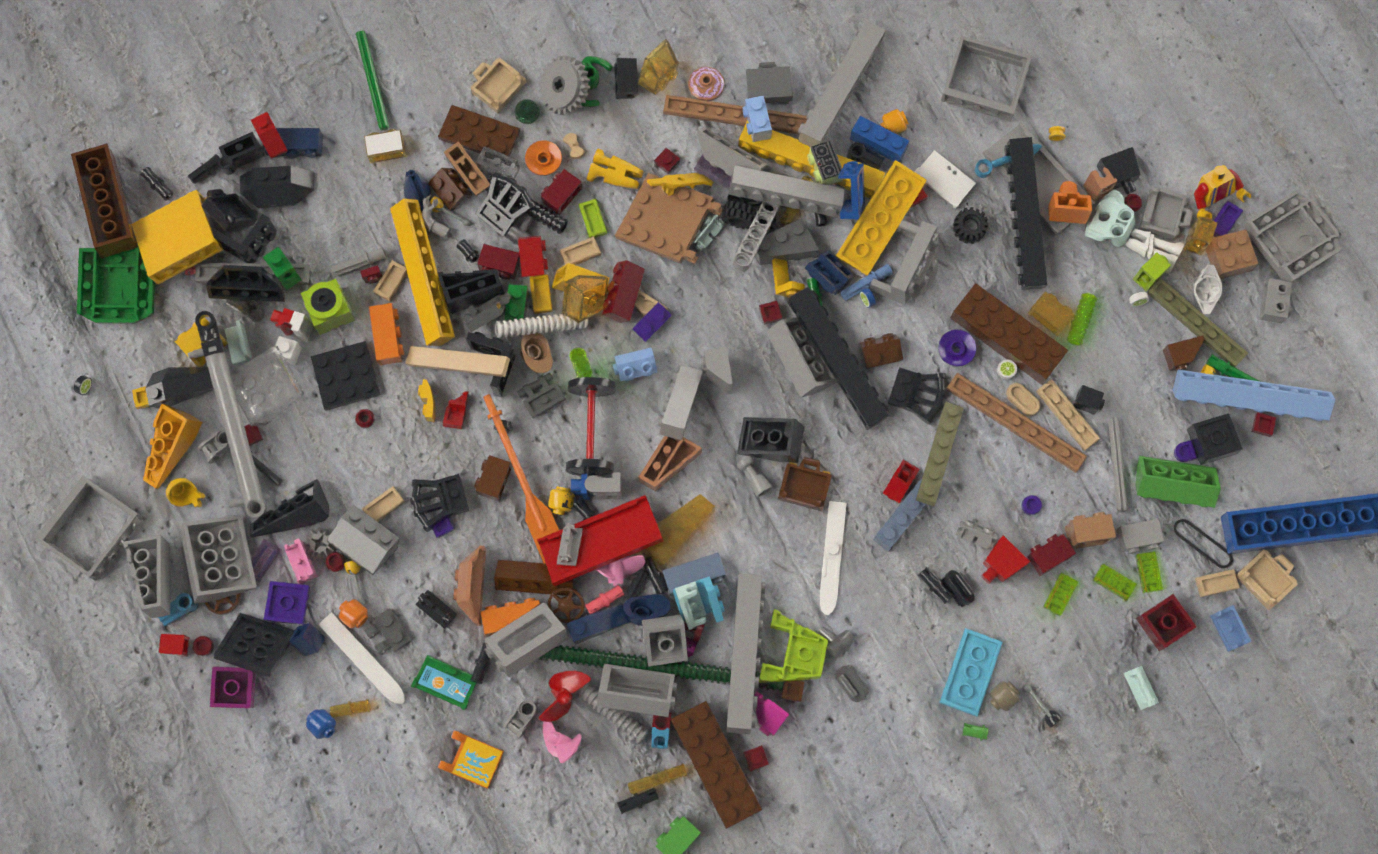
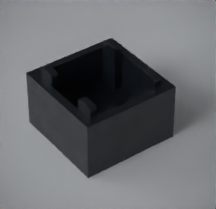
(1214, 439)

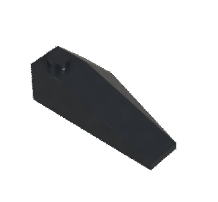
(177, 385)
(300, 511)

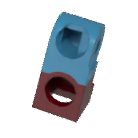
(660, 731)

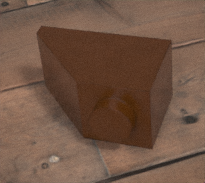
(1182, 353)

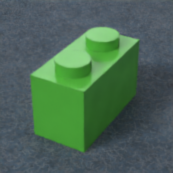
(678, 838)

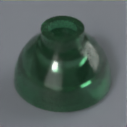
(527, 111)

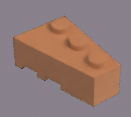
(667, 461)

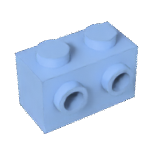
(758, 118)

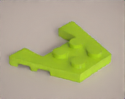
(803, 654)

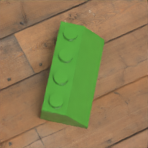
(1177, 482)

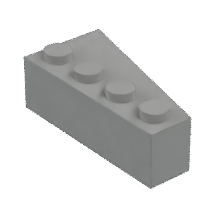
(151, 571)

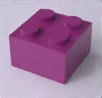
(232, 687)

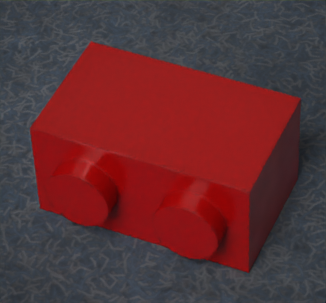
(532, 256)

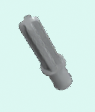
(358, 262)

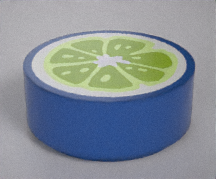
(867, 298)

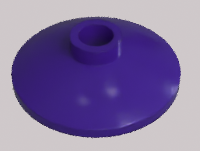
(958, 339)

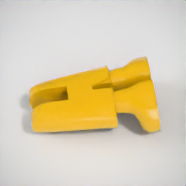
(616, 173)

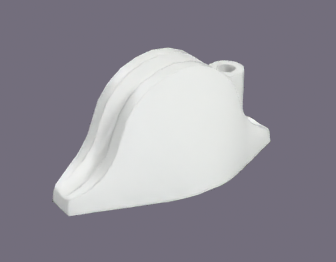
(1207, 289)

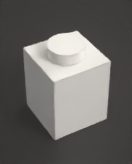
(289, 348)

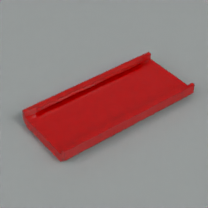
(604, 539)

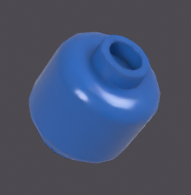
(320, 724)

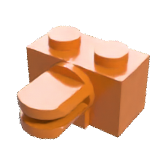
(1069, 205)

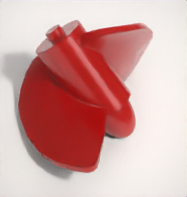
(562, 687)

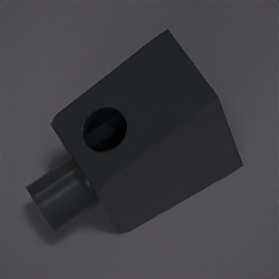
(1123, 167)

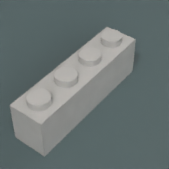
(681, 402)

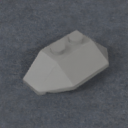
(725, 154)

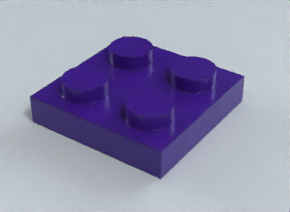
(286, 602)

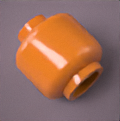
(353, 613)

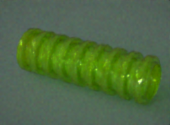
(1082, 319)
(580, 362)

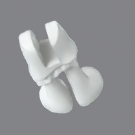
(1144, 242)

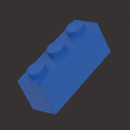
(879, 139)

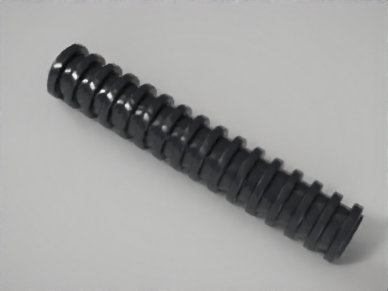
(539, 213)

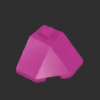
(769, 715)

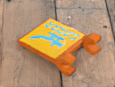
(473, 760)

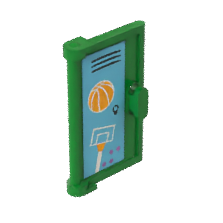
(445, 685)

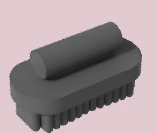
(851, 683)

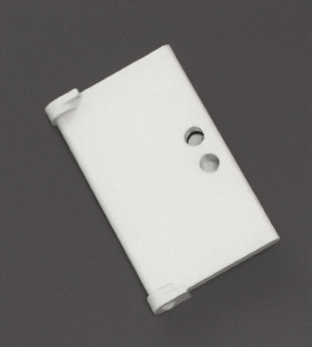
(945, 180)

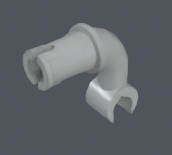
(430, 223)

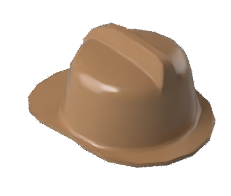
(536, 353)

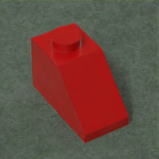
(269, 135)
(901, 481)

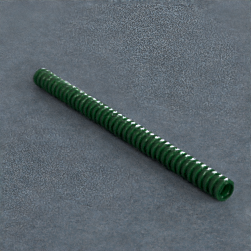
(679, 669)

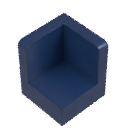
(307, 639)

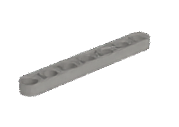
(752, 241)

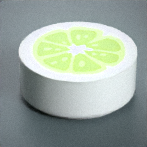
(1139, 299)
(1007, 369)

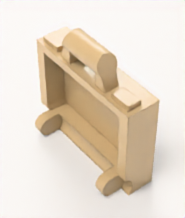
(497, 84)
(1267, 578)

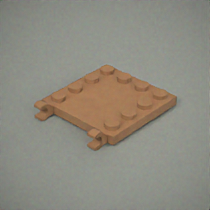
(666, 222)

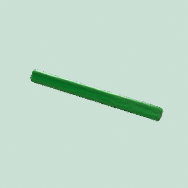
(372, 80)

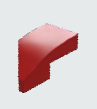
(456, 411)

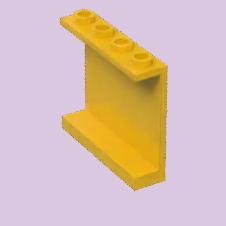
(175, 237)

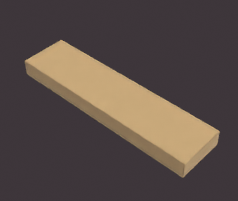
(1067, 415)

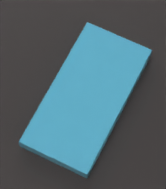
(971, 672)

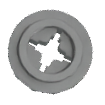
(321, 552)

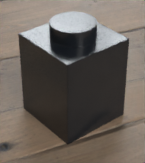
(1089, 400)

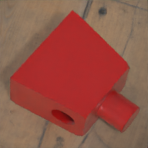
(1003, 561)

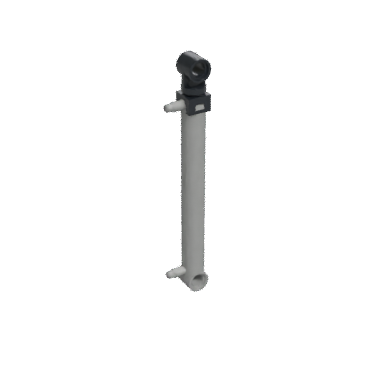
(230, 413)

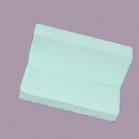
(238, 344)

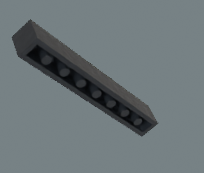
(1026, 213)
(838, 358)

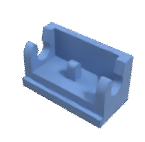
(1230, 628)

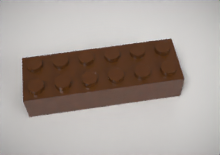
(104, 200)
(1008, 333)
(716, 765)

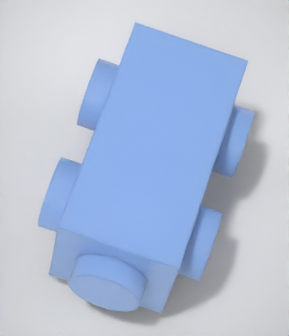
(635, 364)

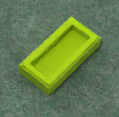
(592, 218)

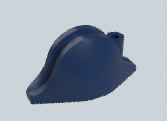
(416, 188)

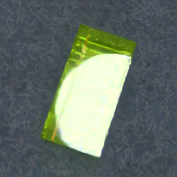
(1149, 572)
(1114, 582)
(1060, 594)

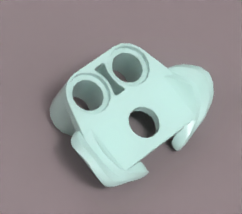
(1114, 206)

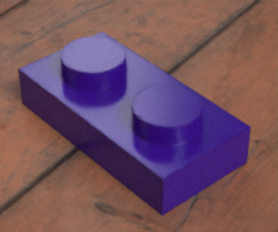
(651, 321)

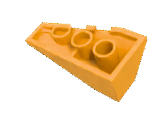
(172, 438)

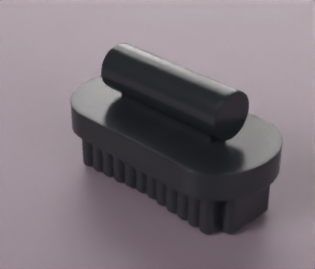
(959, 587)

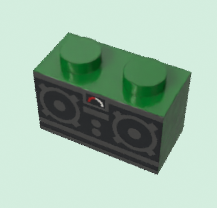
(518, 302)

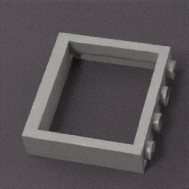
(977, 103)
(66, 509)

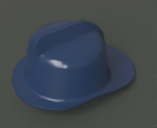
(646, 608)

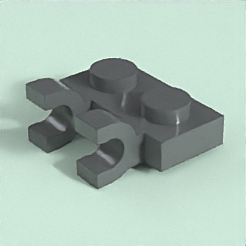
(391, 629)

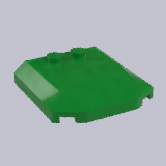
(114, 287)

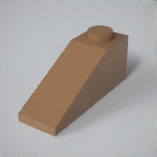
(467, 168)

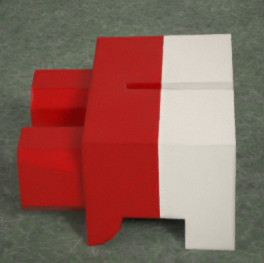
(292, 321)

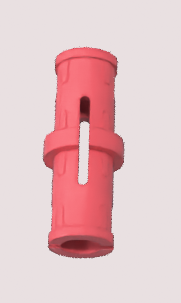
(604, 600)

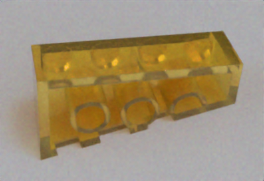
(679, 529)

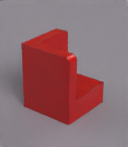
(174, 644)

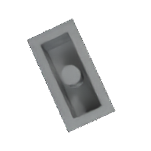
(1140, 535)

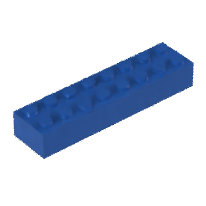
(1301, 523)

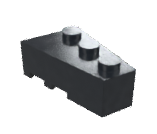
(470, 288)

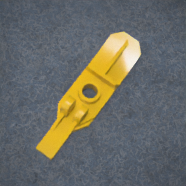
(670, 182)

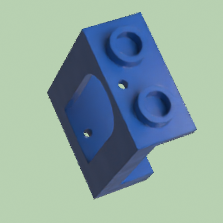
(853, 207)

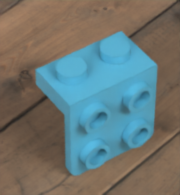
(709, 598)

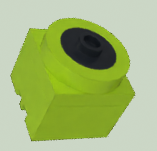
(327, 306)

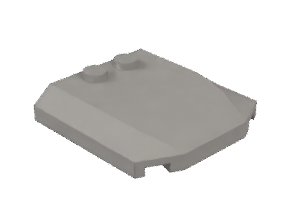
(1293, 236)

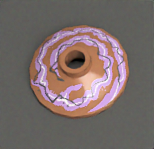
(706, 91)

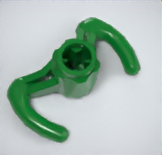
(593, 75)

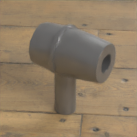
(515, 232)
(839, 644)

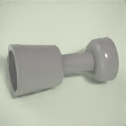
(758, 482)

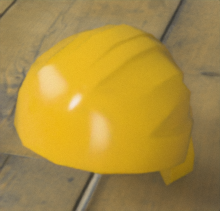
(183, 492)

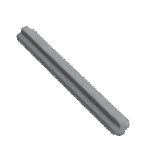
(1118, 464)

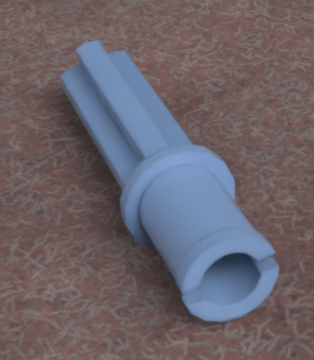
(865, 282)

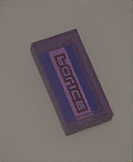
(263, 559)

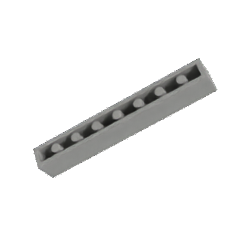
(841, 85)
(744, 654)

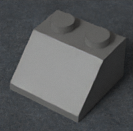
(717, 368)
(664, 640)

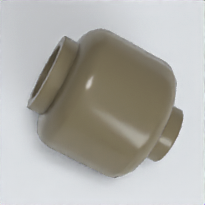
(1004, 696)

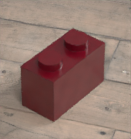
(561, 191)
(499, 259)
(1051, 554)

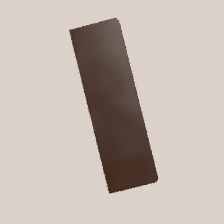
(527, 578)

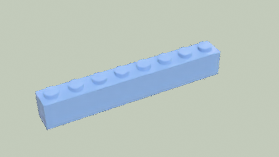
(1253, 395)

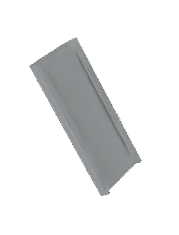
(1048, 174)

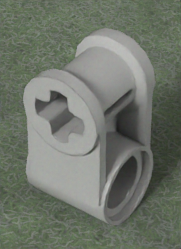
(216, 446)
(521, 719)

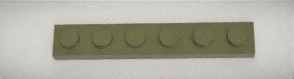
(1197, 322)
(939, 454)

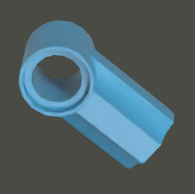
(178, 610)

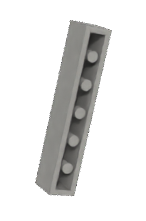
(786, 191)

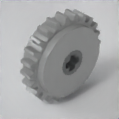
(564, 85)

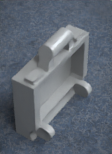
(1164, 213)

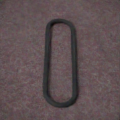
(1205, 535)

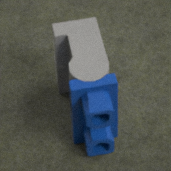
(598, 487)

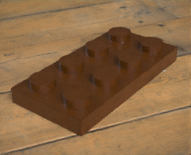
(478, 131)

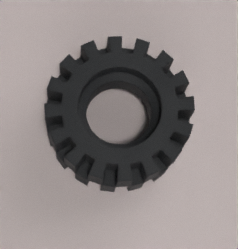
(738, 214)
(973, 215)

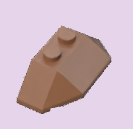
(471, 584)

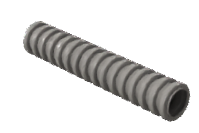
(616, 716)

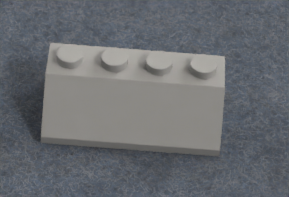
(800, 357)

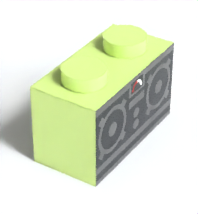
(825, 163)

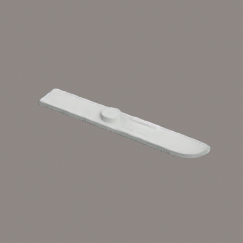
(832, 556)
(362, 659)

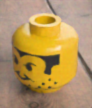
(561, 500)

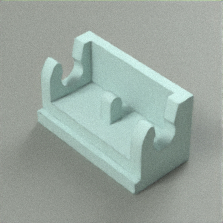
(691, 604)

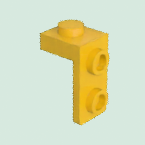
(781, 279)

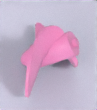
(622, 568)
(558, 743)

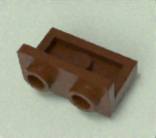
(449, 187)
(881, 350)

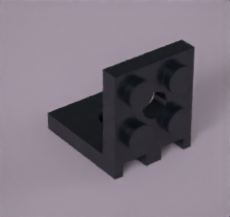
(254, 243)
(494, 346)

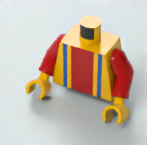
(1217, 186)

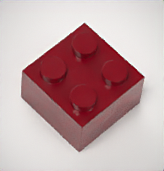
(1166, 622)

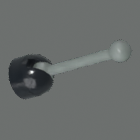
(1051, 717)

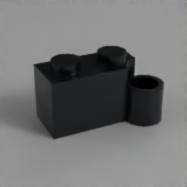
(239, 152)

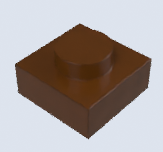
(793, 690)

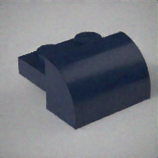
(830, 272)

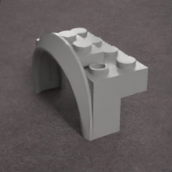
(922, 249)

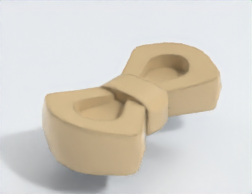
(571, 140)

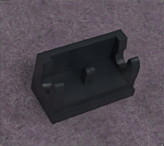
(626, 78)

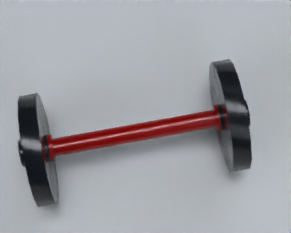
(591, 388)

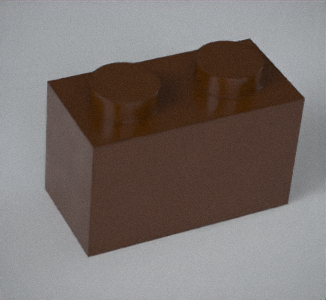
(493, 478)

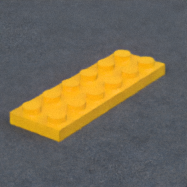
(881, 218)

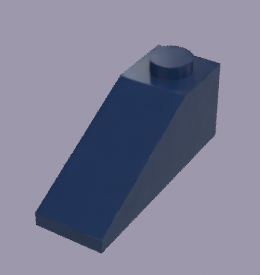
(597, 624)

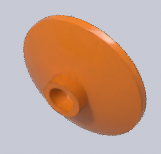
(541, 150)

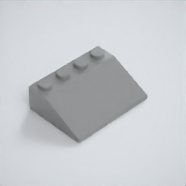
(217, 558)

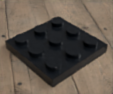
(345, 375)
(254, 644)

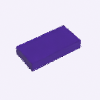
(1226, 218)

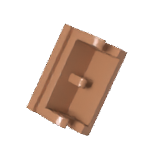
(1098, 186)

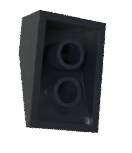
(771, 439)

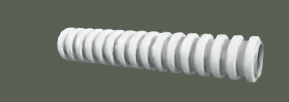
(537, 325)

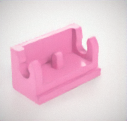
(300, 561)

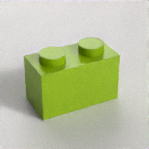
(1152, 271)

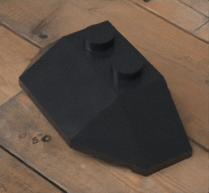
(276, 186)
(244, 284)

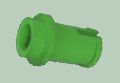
(975, 731)

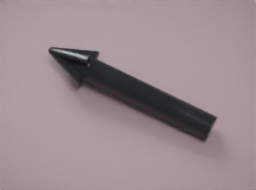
(266, 471)

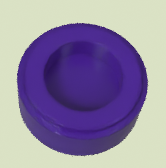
(1031, 505)

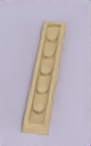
(457, 361)

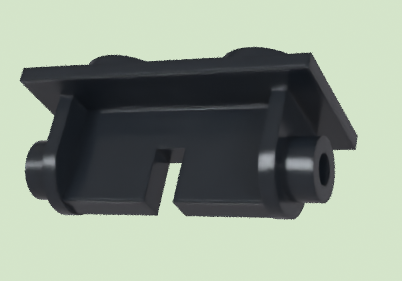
(436, 609)

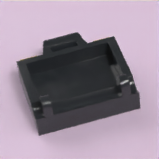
(229, 210)

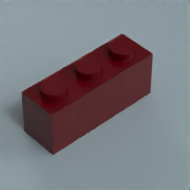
(623, 291)

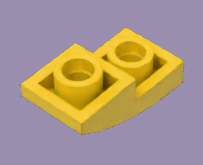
(426, 395)

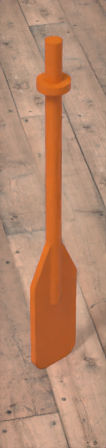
(538, 515)

